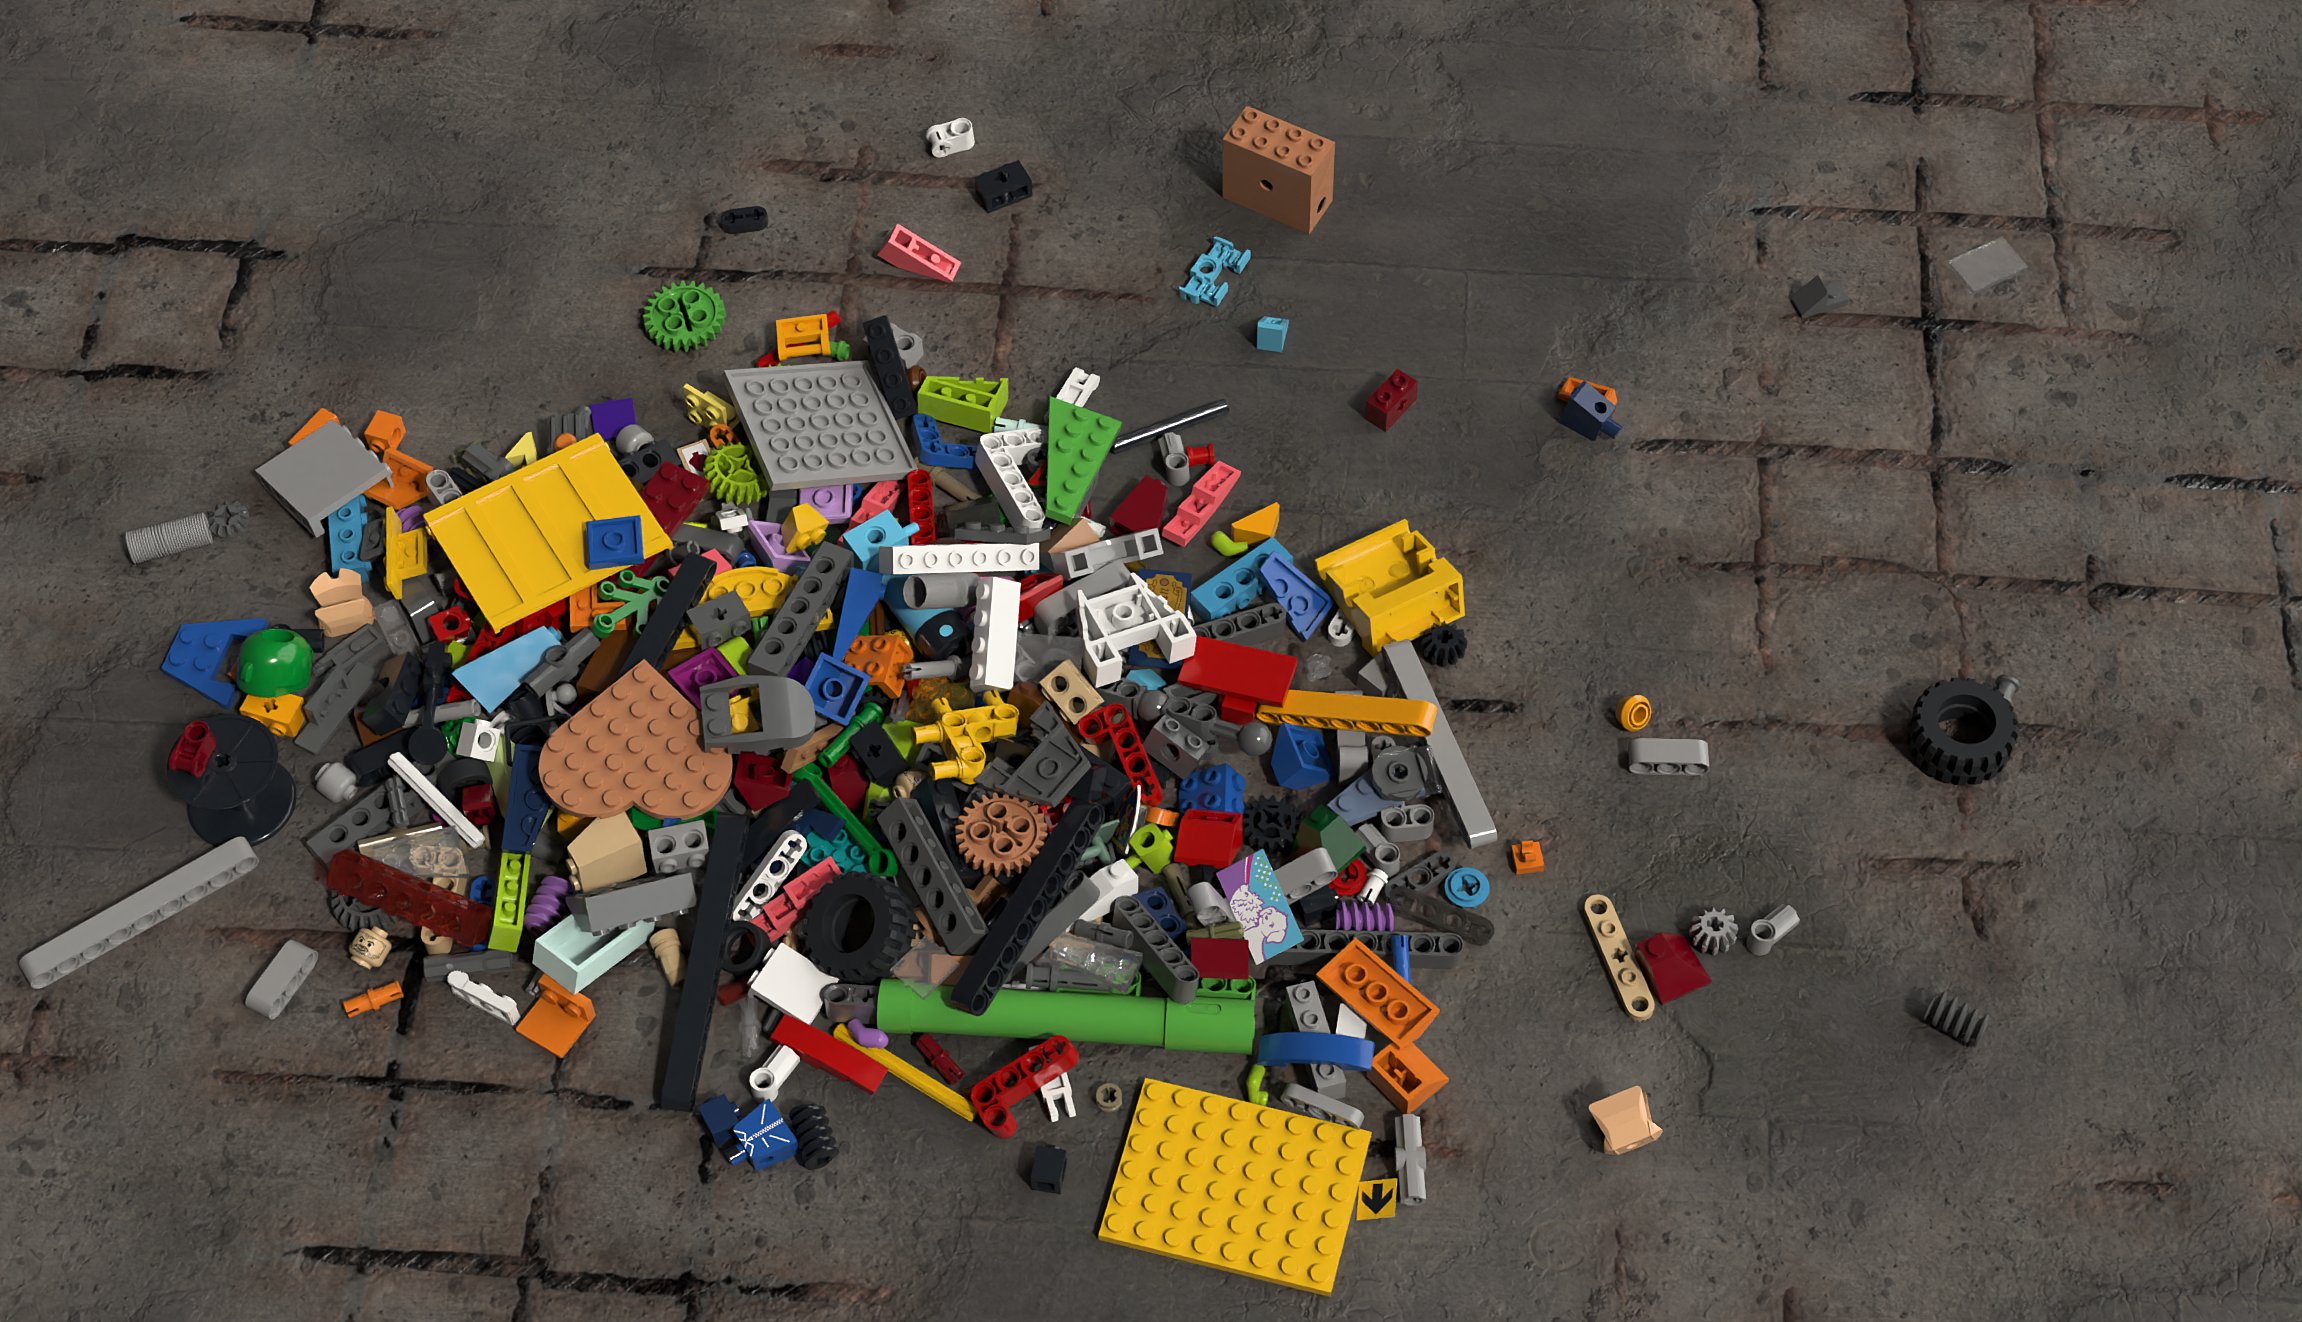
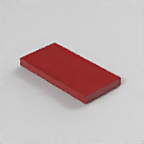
(1239, 671)

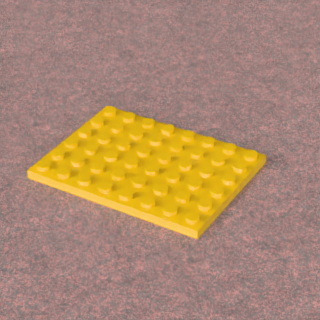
(1236, 1186)

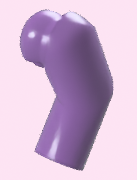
(867, 1036)

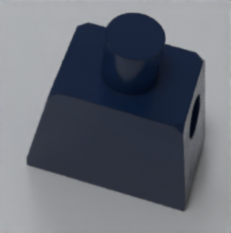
(1590, 413)

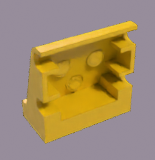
(1392, 586)

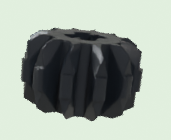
(1444, 643)

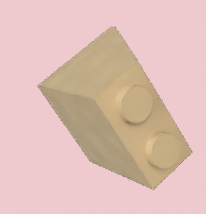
(605, 854)

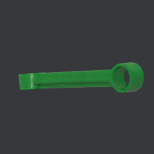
(852, 826)

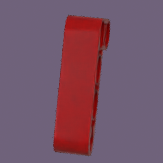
(1128, 756)
(1026, 1082)

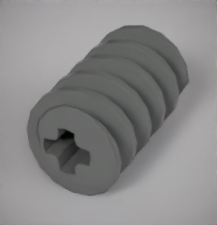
(1958, 1018)

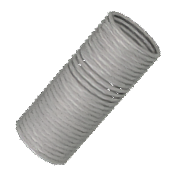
(172, 536)
(941, 590)

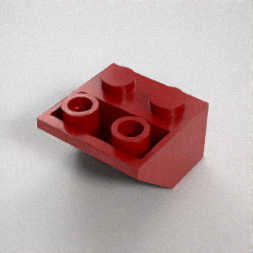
(1209, 838)

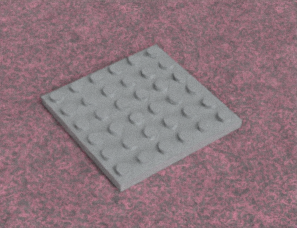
(819, 424)

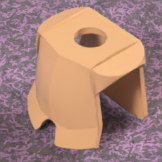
(341, 602)
(1625, 1121)

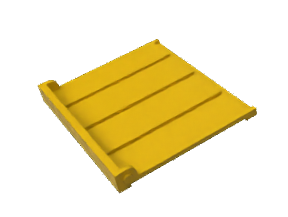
(526, 533)

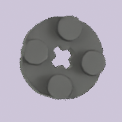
(1398, 789)

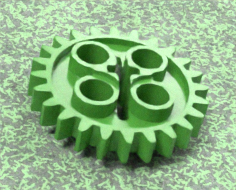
(668, 325)

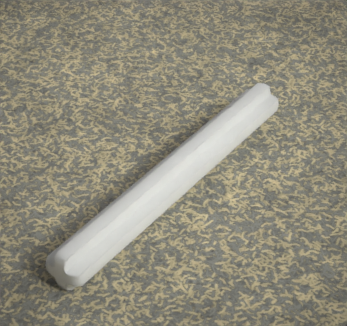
(436, 799)

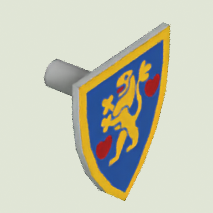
(1131, 819)

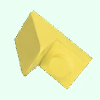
(523, 452)

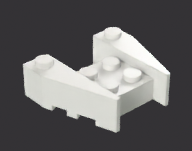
(1126, 620)

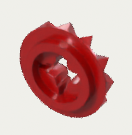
(1358, 875)

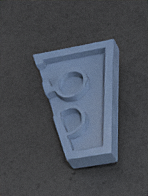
(1362, 800)

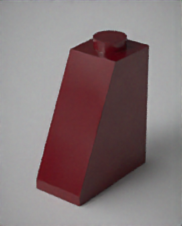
(1141, 509)

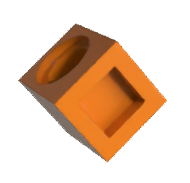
(384, 431)

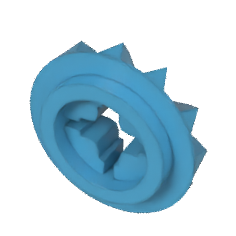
(1471, 878)

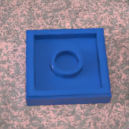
(615, 542)

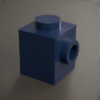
(719, 1118)

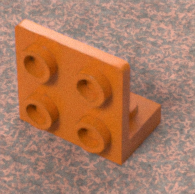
(881, 659)
(556, 1018)

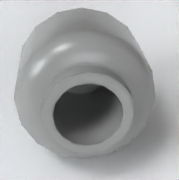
(632, 439)
(336, 782)

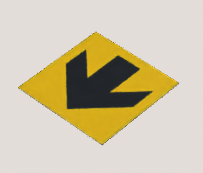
(1377, 1199)

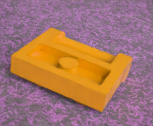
(800, 331)

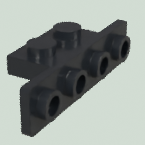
(890, 367)

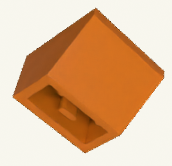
(1406, 1076)

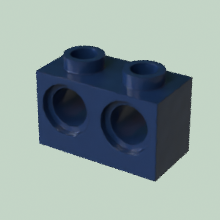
(1163, 911)

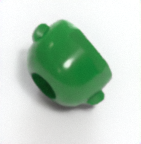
(274, 663)

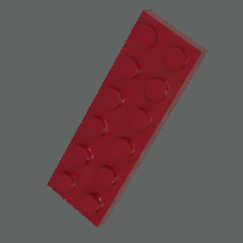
(671, 499)

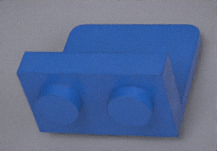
(1213, 790)

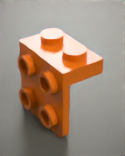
(408, 481)

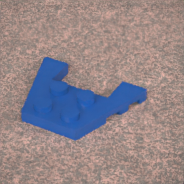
(200, 653)

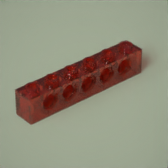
(473, 916)

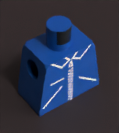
(762, 1138)

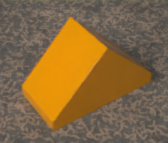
(1256, 527)

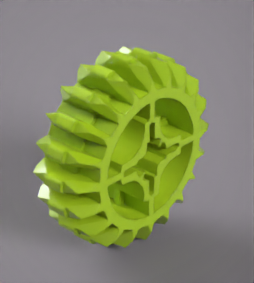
(735, 474)

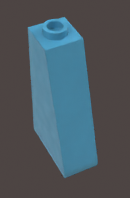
(505, 668)

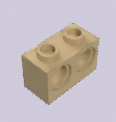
(1076, 687)

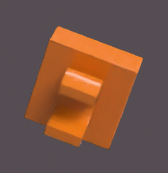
(1527, 857)

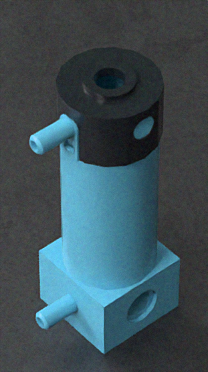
(933, 631)

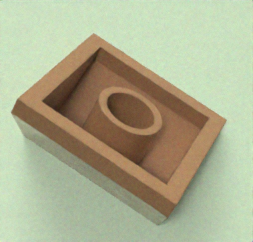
(1065, 538)

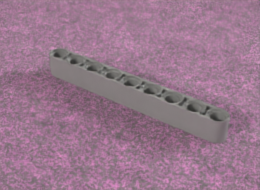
(1451, 766)
(138, 912)

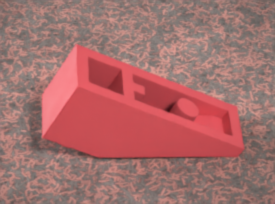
(918, 256)

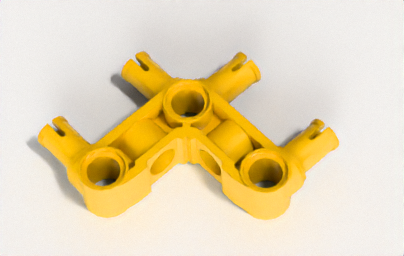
(962, 734)

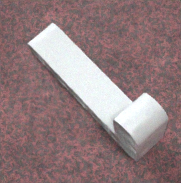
(998, 461)

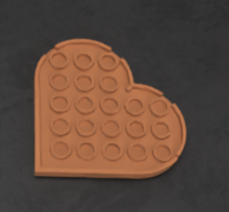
(637, 749)

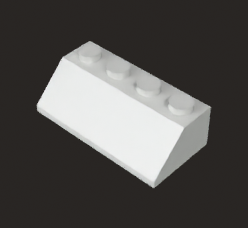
(994, 635)

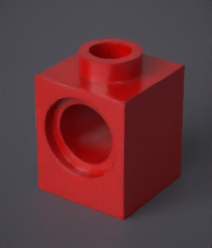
(454, 614)

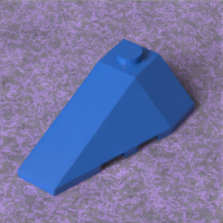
(858, 603)

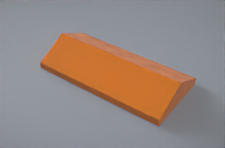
(1378, 994)

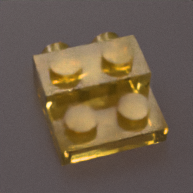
(957, 694)

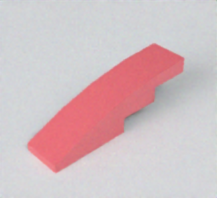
(880, 498)
(1201, 504)
(792, 905)

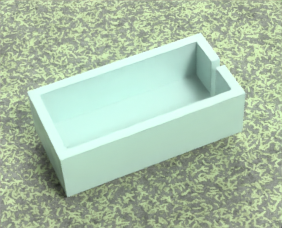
(579, 957)

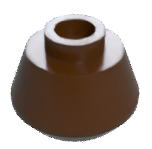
(916, 377)

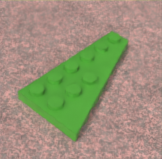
(1075, 451)

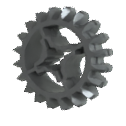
(359, 915)

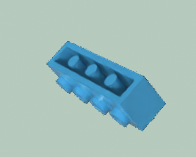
(346, 537)

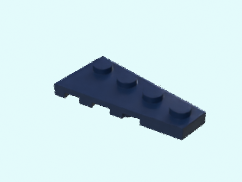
(526, 802)

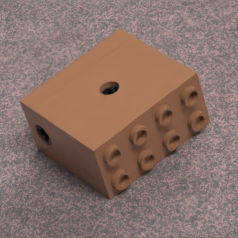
(1278, 169)

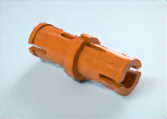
(373, 999)

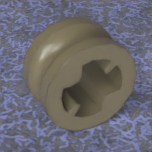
(1110, 1106)

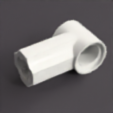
(773, 1072)

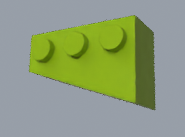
(963, 402)

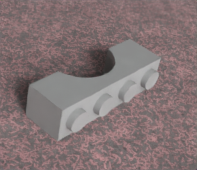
(1097, 555)

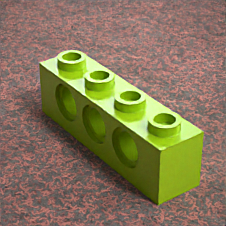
(509, 901)

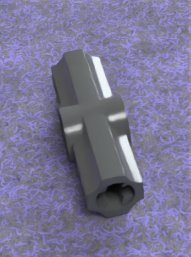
(486, 463)
(561, 663)

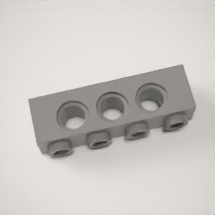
(1308, 1016)

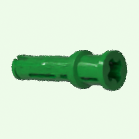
(842, 744)

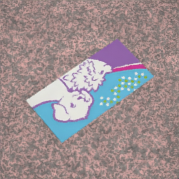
(1260, 906)

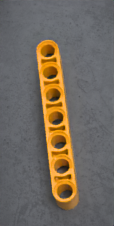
(1352, 713)

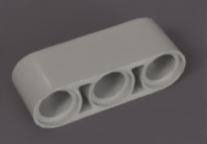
(1668, 756)
(281, 979)

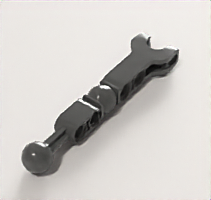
(1197, 717)

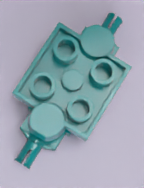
(843, 850)

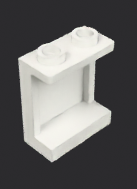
(791, 984)

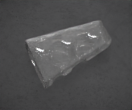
(426, 854)
(1098, 960)

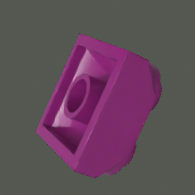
(700, 671)

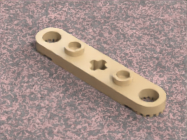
(1627, 974)

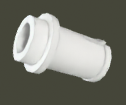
(1373, 886)

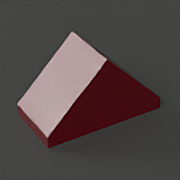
(480, 805)

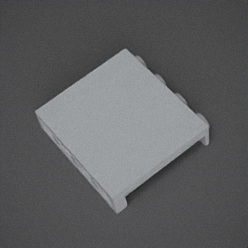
(322, 474)

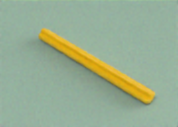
(912, 1075)

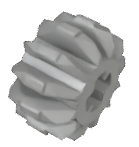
(1703, 934)

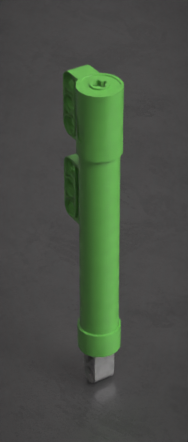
(1215, 1022)

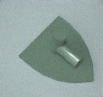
(1098, 844)

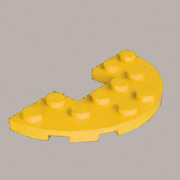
(761, 591)

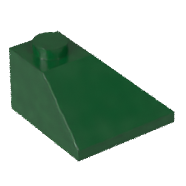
(1328, 831)

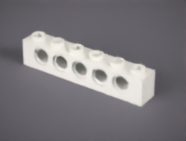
(957, 558)

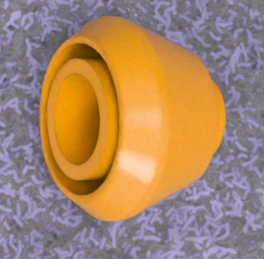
(1633, 712)

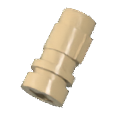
(673, 962)

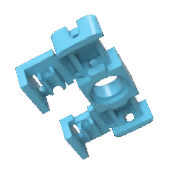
(1214, 260)

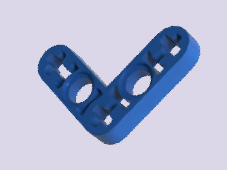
(933, 451)

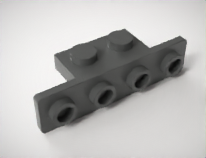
(333, 705)

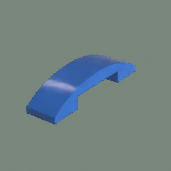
(1316, 1048)

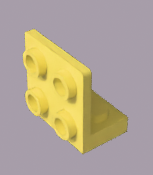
(710, 410)

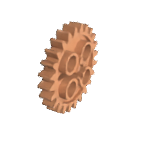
(1001, 834)

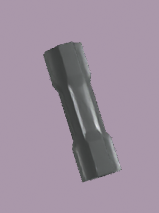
(488, 961)

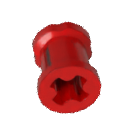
(1200, 455)

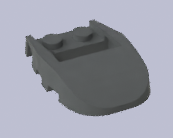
(785, 715)

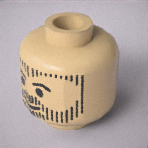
(908, 781)
(370, 947)

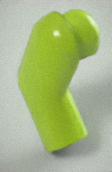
(1227, 546)
(1253, 1086)

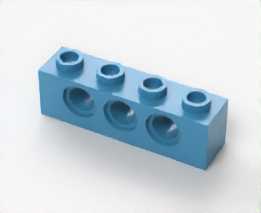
(1207, 598)

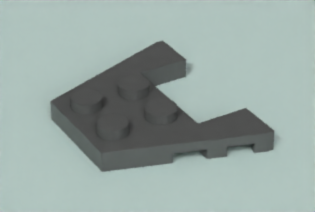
(1047, 771)

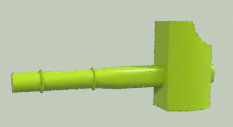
(1151, 847)

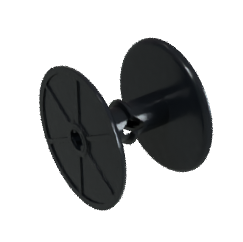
(242, 786)

